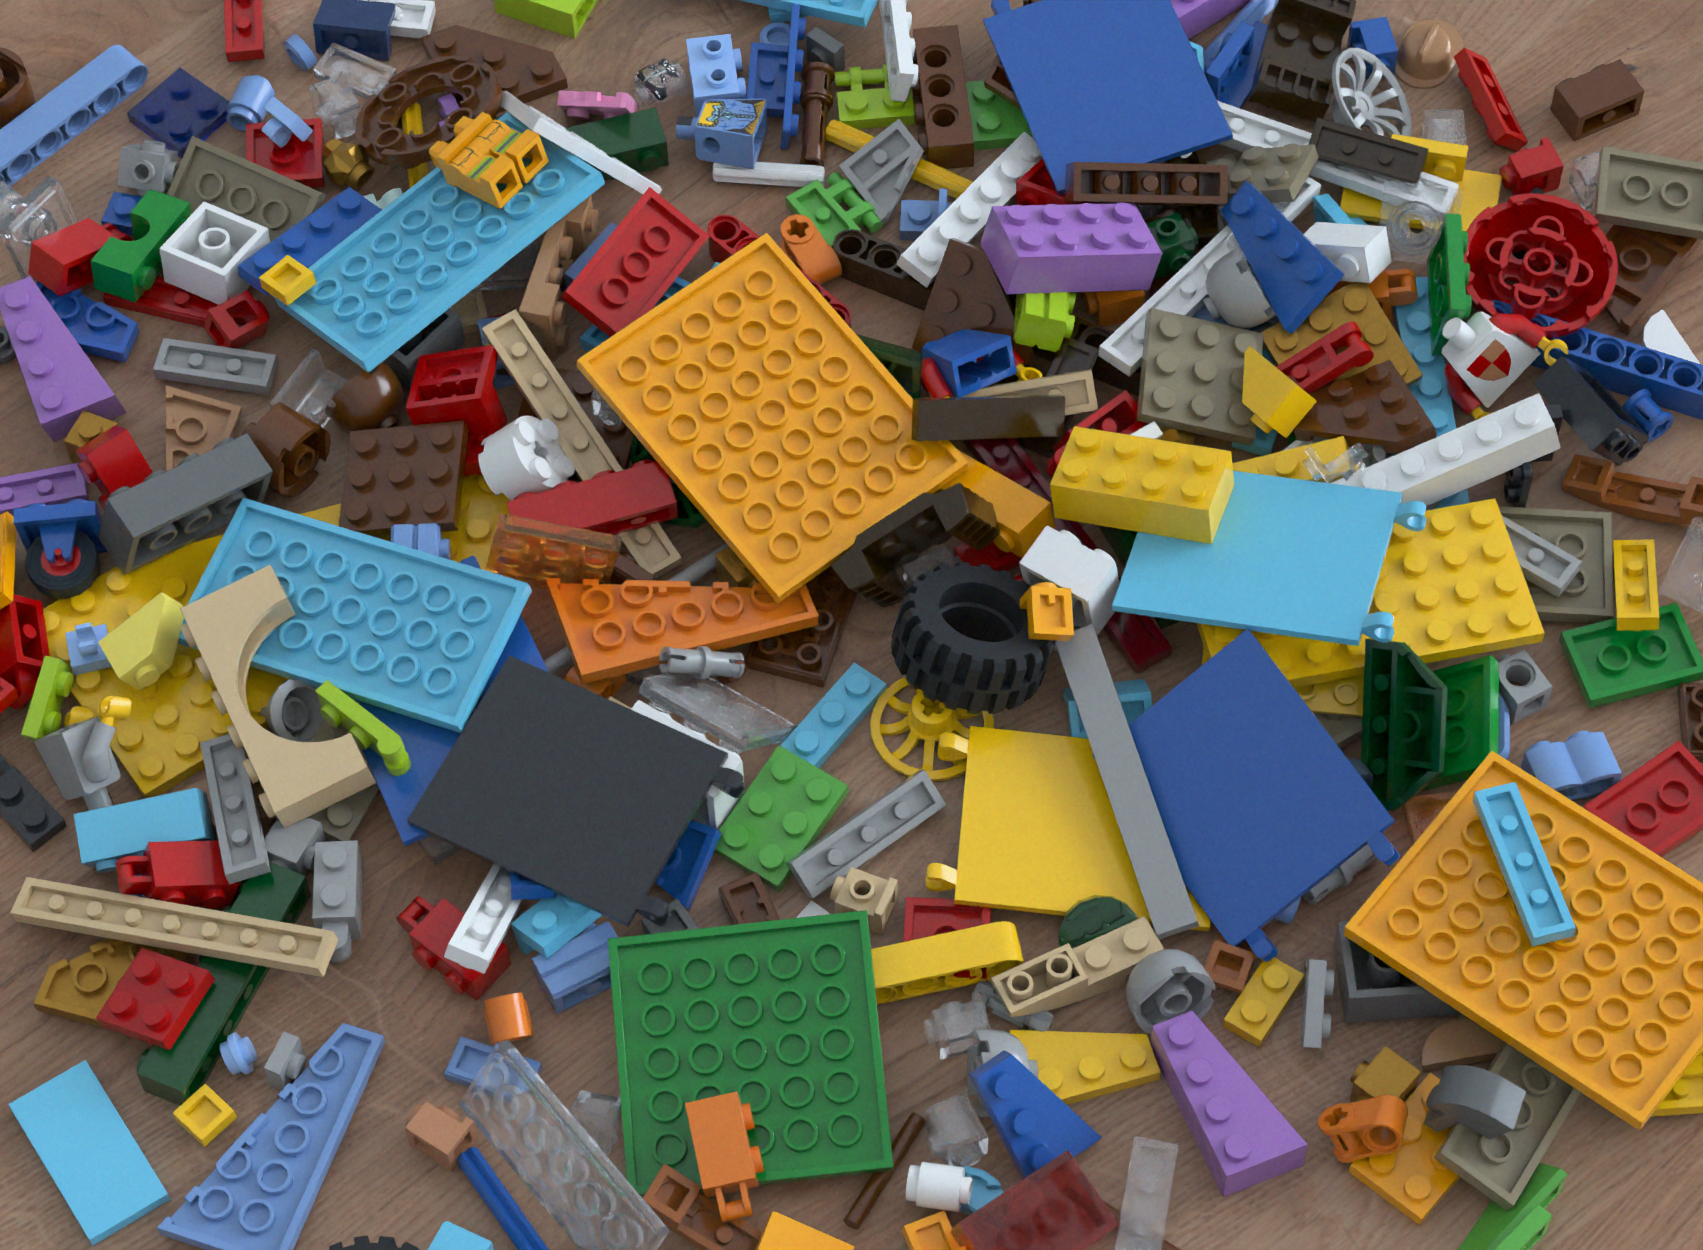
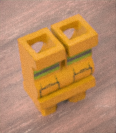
(487, 155)

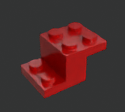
(459, 388)

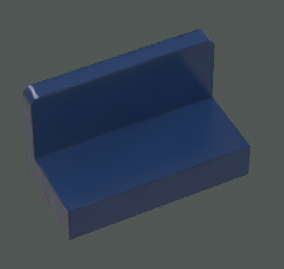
(356, 26)

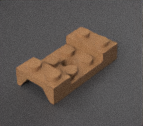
(559, 250)

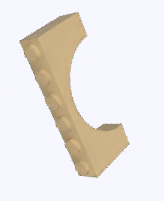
(294, 774)

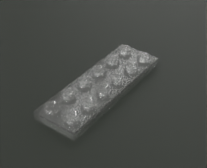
(558, 1157)

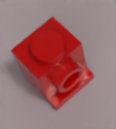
(1532, 169)
(242, 310)

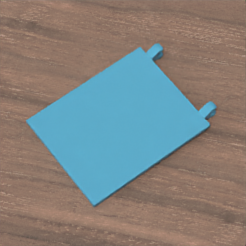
(1281, 563)

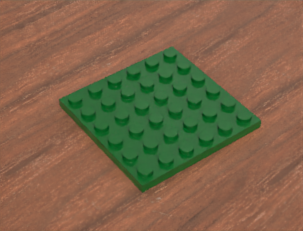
(758, 1012)

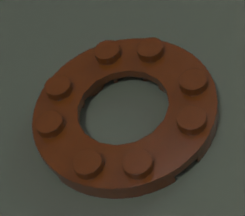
(379, 115)

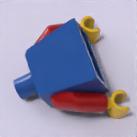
(970, 362)

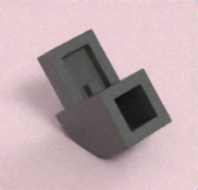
(1474, 1099)

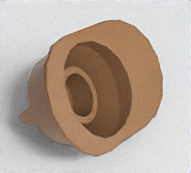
(1427, 53)

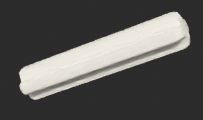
(770, 174)

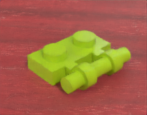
(871, 106)

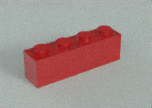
(606, 503)

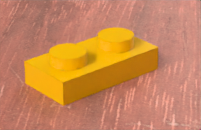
(1263, 1001)

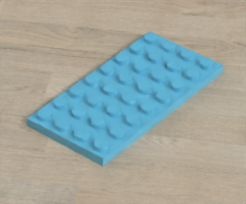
(431, 253)
(371, 613)

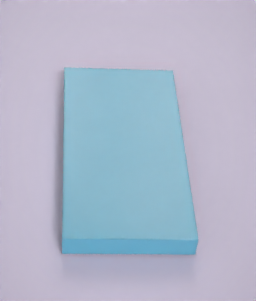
(89, 1152)

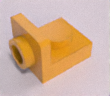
(1048, 612)

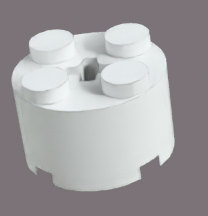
(524, 458)

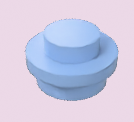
(238, 1054)

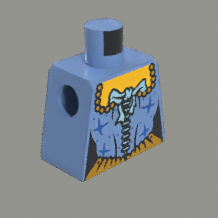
(727, 131)

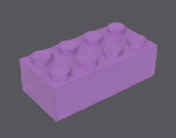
(1070, 248)

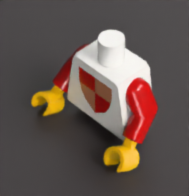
(1490, 356)

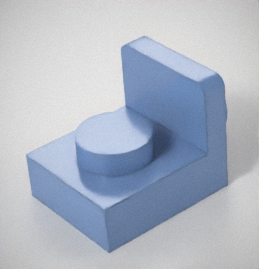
(920, 214)

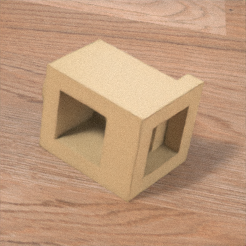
(877, 897)

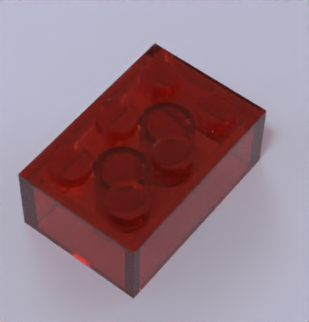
(1042, 1212)

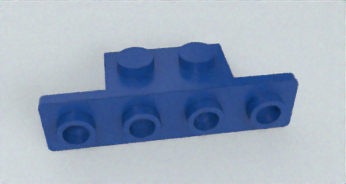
(1234, 67)
(773, 73)

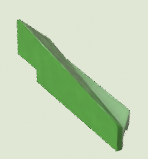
(1525, 1221)

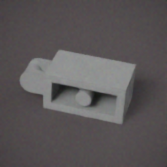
(339, 893)

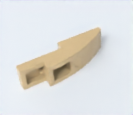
(1076, 973)

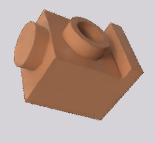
(440, 1133)

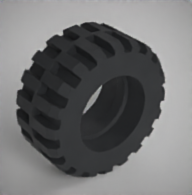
(958, 668)

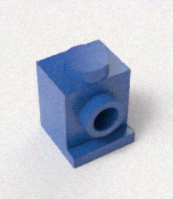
(1375, 37)

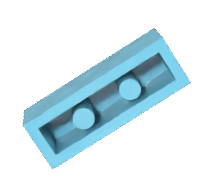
(128, 827)

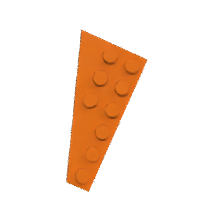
(627, 625)

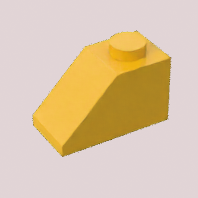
(1272, 395)

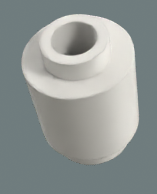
(938, 1186)

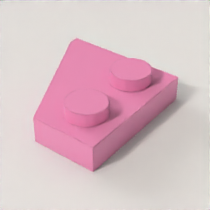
(582, 104)

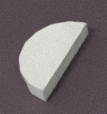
(1663, 336)

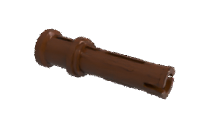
(816, 102)

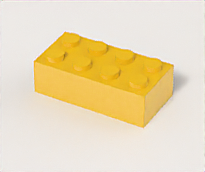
(1142, 484)

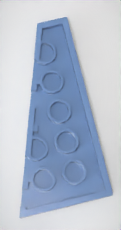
(279, 1163)

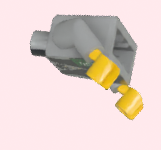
(81, 752)

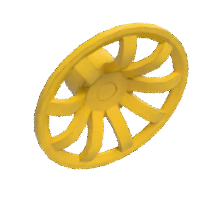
(927, 722)

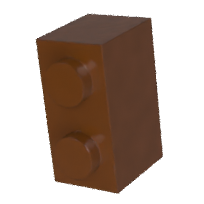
(1596, 99)

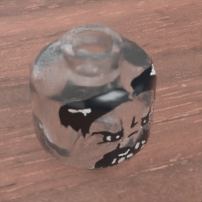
(660, 85)

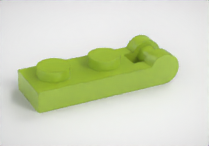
(365, 728)

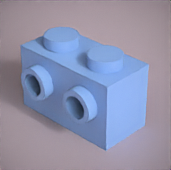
(714, 69)

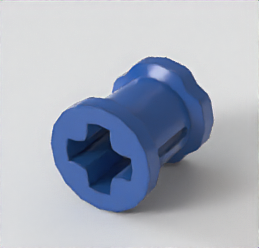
(1648, 414)

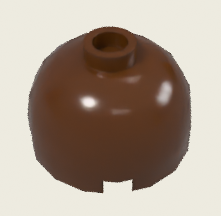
(368, 401)

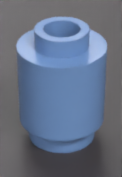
(248, 102)

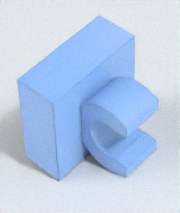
(284, 124)
(85, 650)

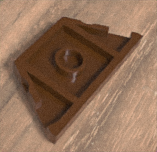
(1645, 267)

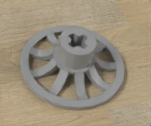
(1355, 104)

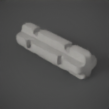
(1037, 1022)

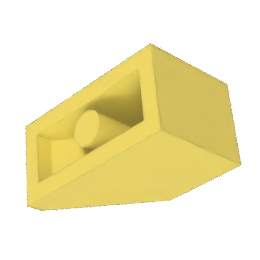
(145, 642)

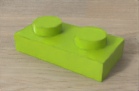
(44, 711)

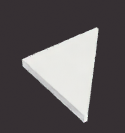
(575, 144)

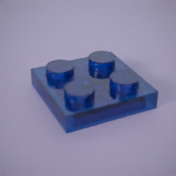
(180, 110)

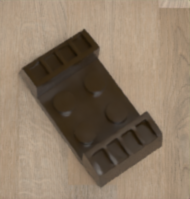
(1300, 56)
(910, 531)

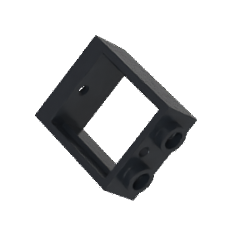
(1592, 411)

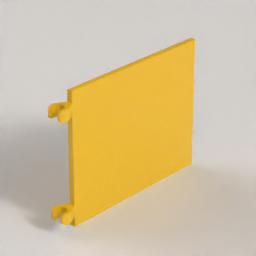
(1036, 827)

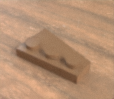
(196, 424)

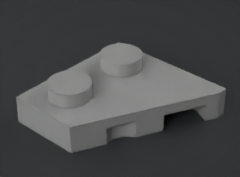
(884, 168)
(1318, 983)

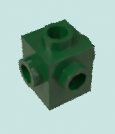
(1175, 242)

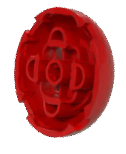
(1547, 231)

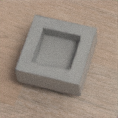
(285, 1061)

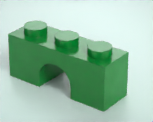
(132, 266)

